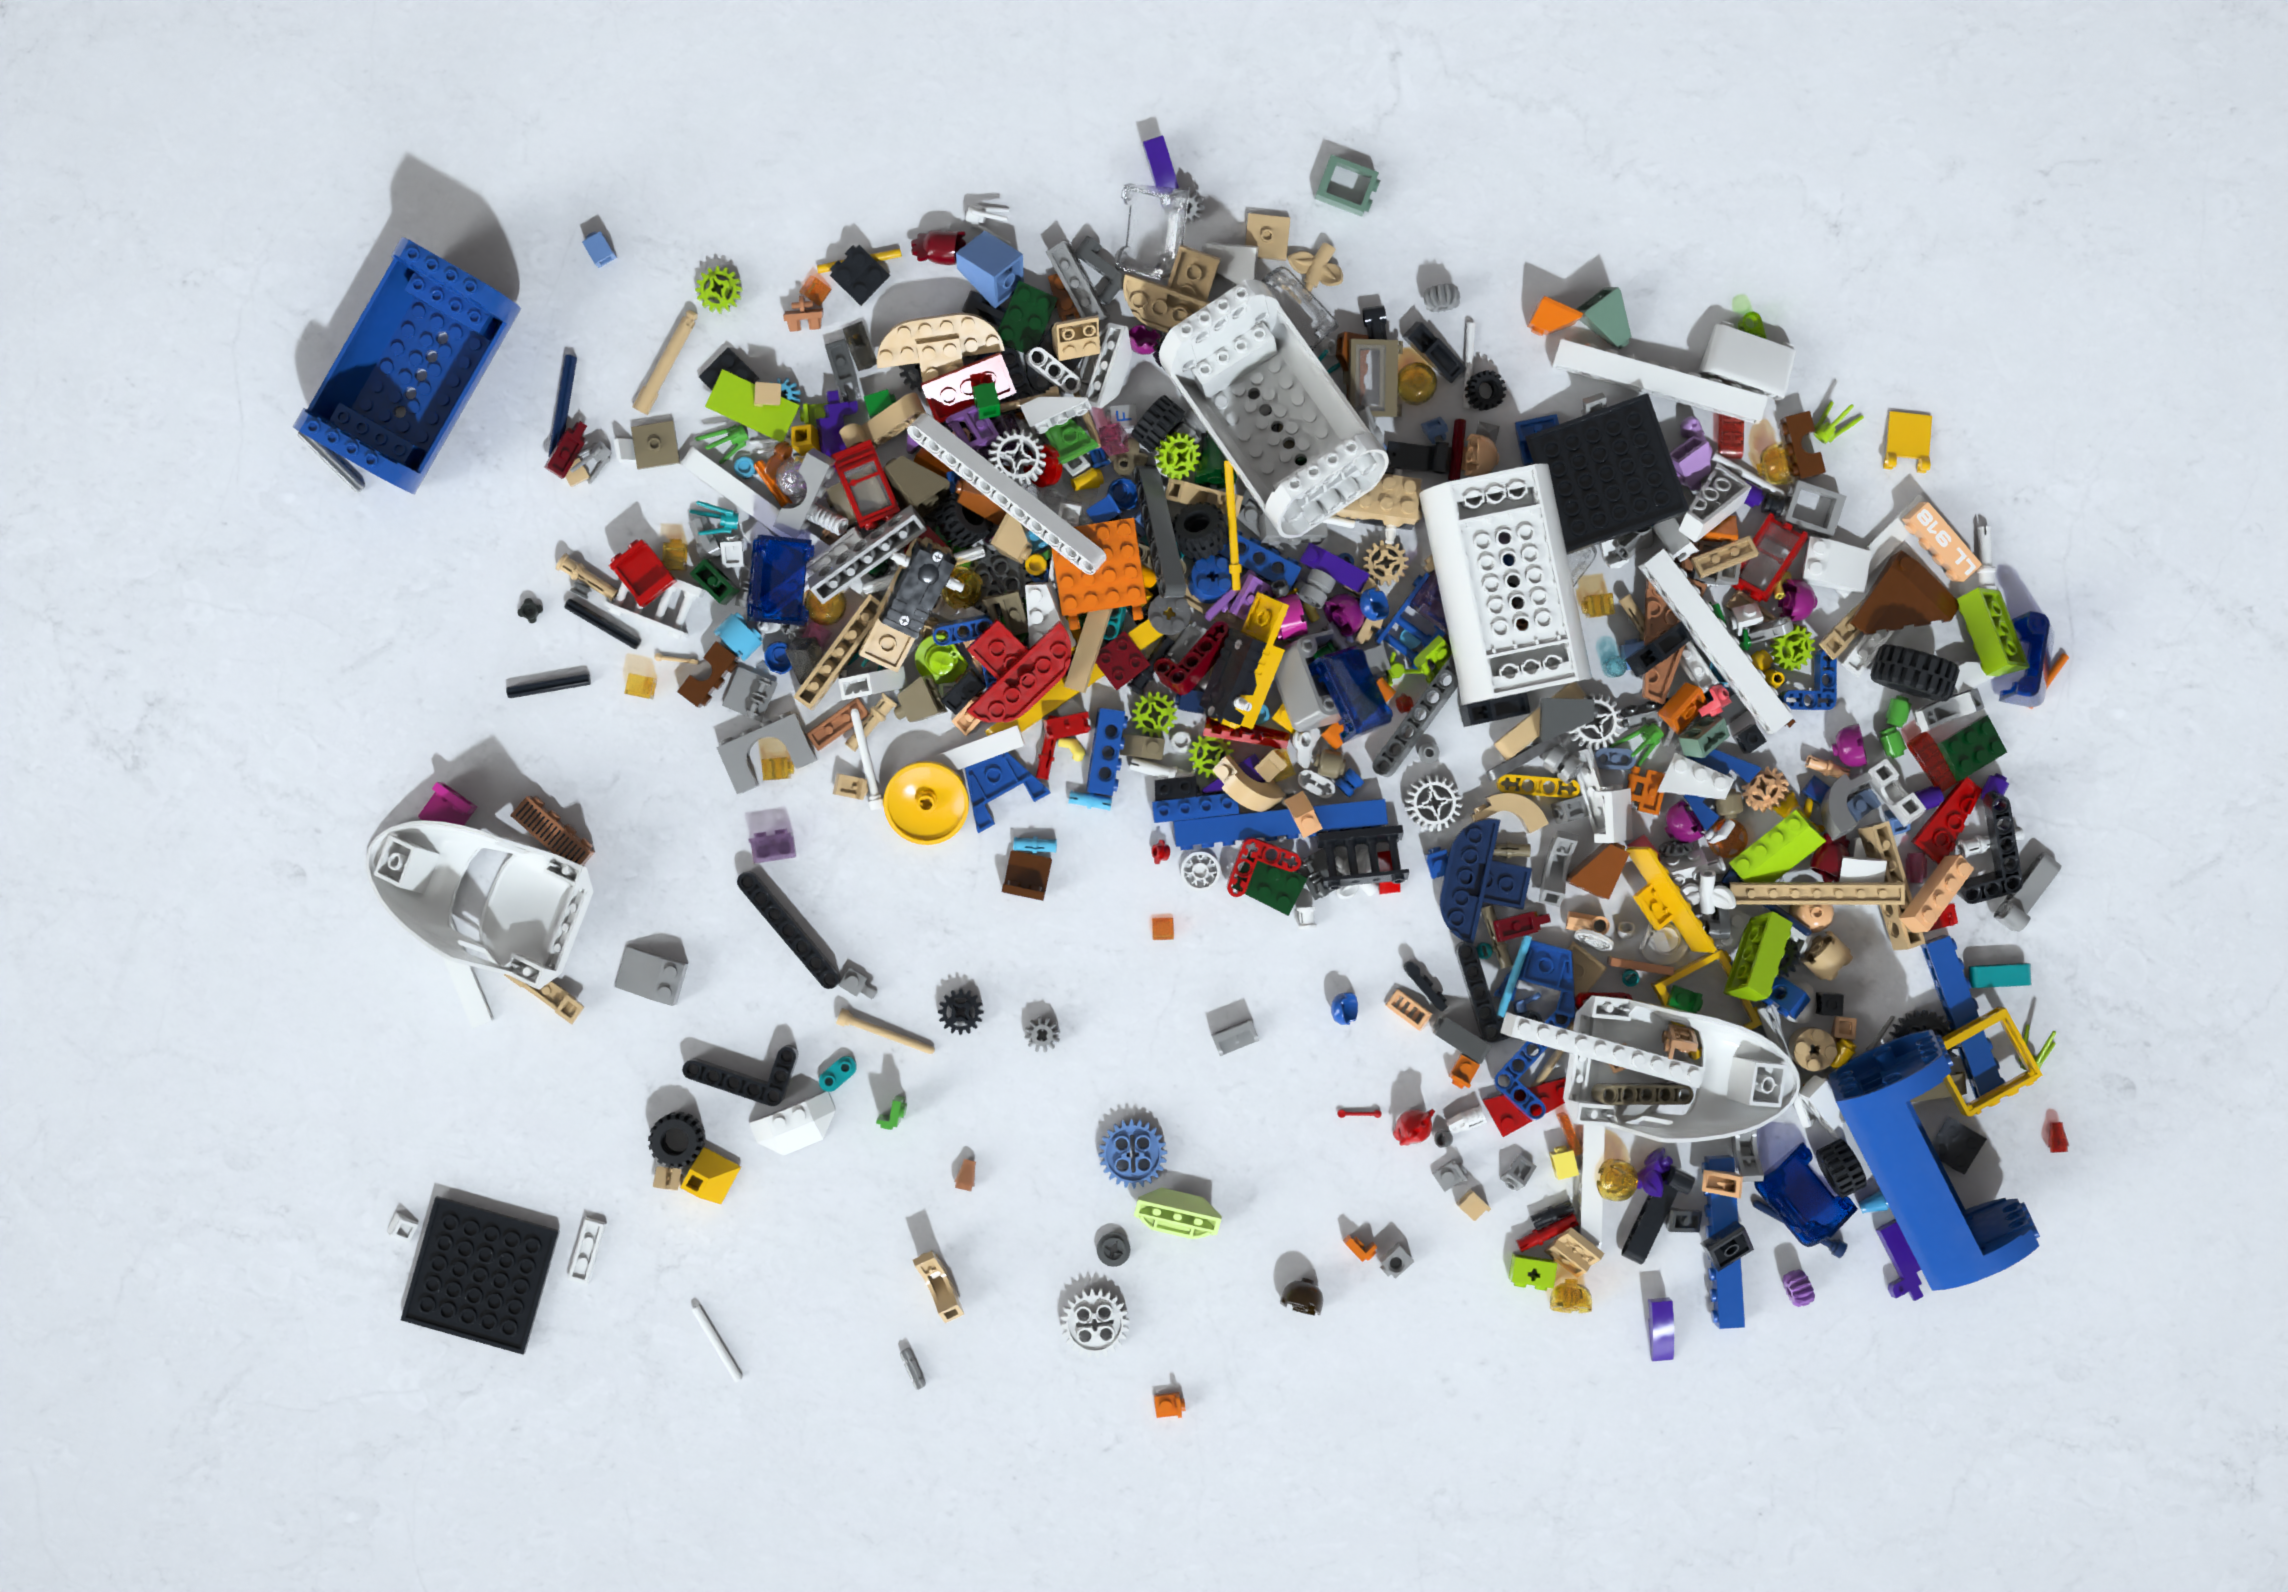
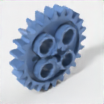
(1113, 1154)

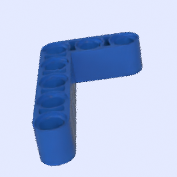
(973, 632)
(1513, 1075)

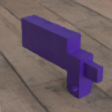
(829, 427)
(1903, 1261)

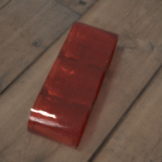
(1730, 437)
(1931, 760)

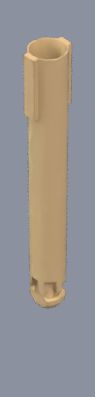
(650, 392)

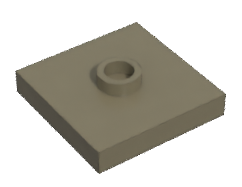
(655, 445)

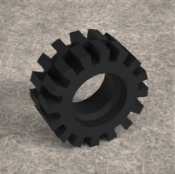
(1496, 386)

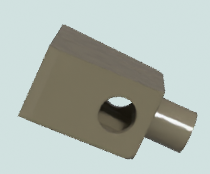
(920, 701)

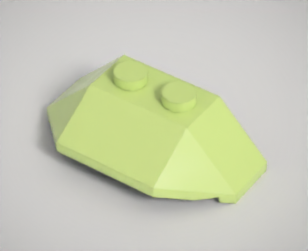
(1177, 1213)

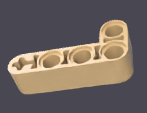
(885, 424)

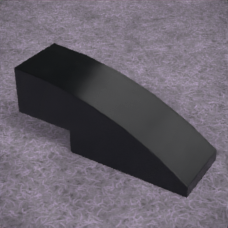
(1434, 351)
(1659, 649)
(1495, 709)

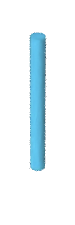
(1514, 976)

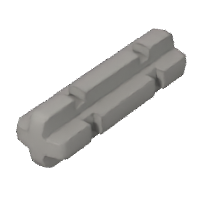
(912, 1369)

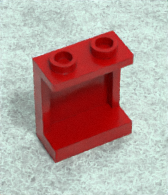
(642, 572)

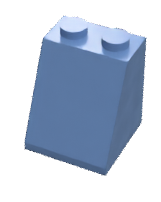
(991, 267)

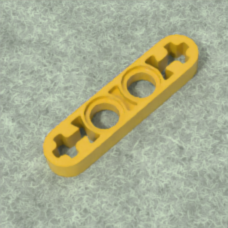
(1537, 786)

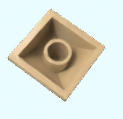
(1012, 540)

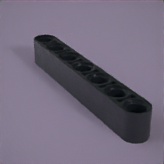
(778, 926)

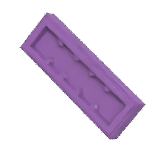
(1224, 602)

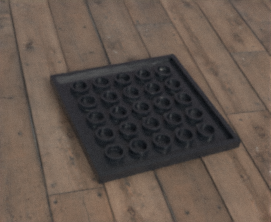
(1609, 473)
(480, 1275)

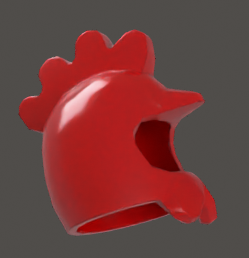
(1414, 1126)

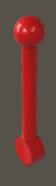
(1342, 1113)

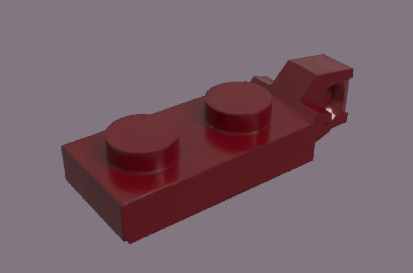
(566, 450)
(1519, 925)

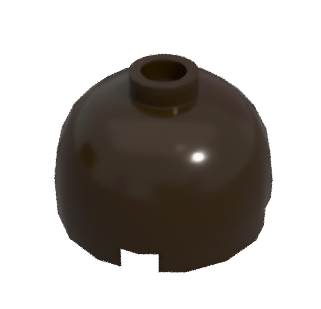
(1303, 1297)

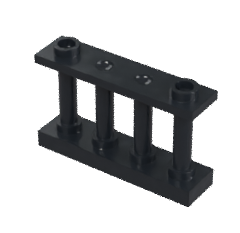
(1369, 837)

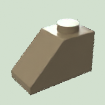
(1143, 747)

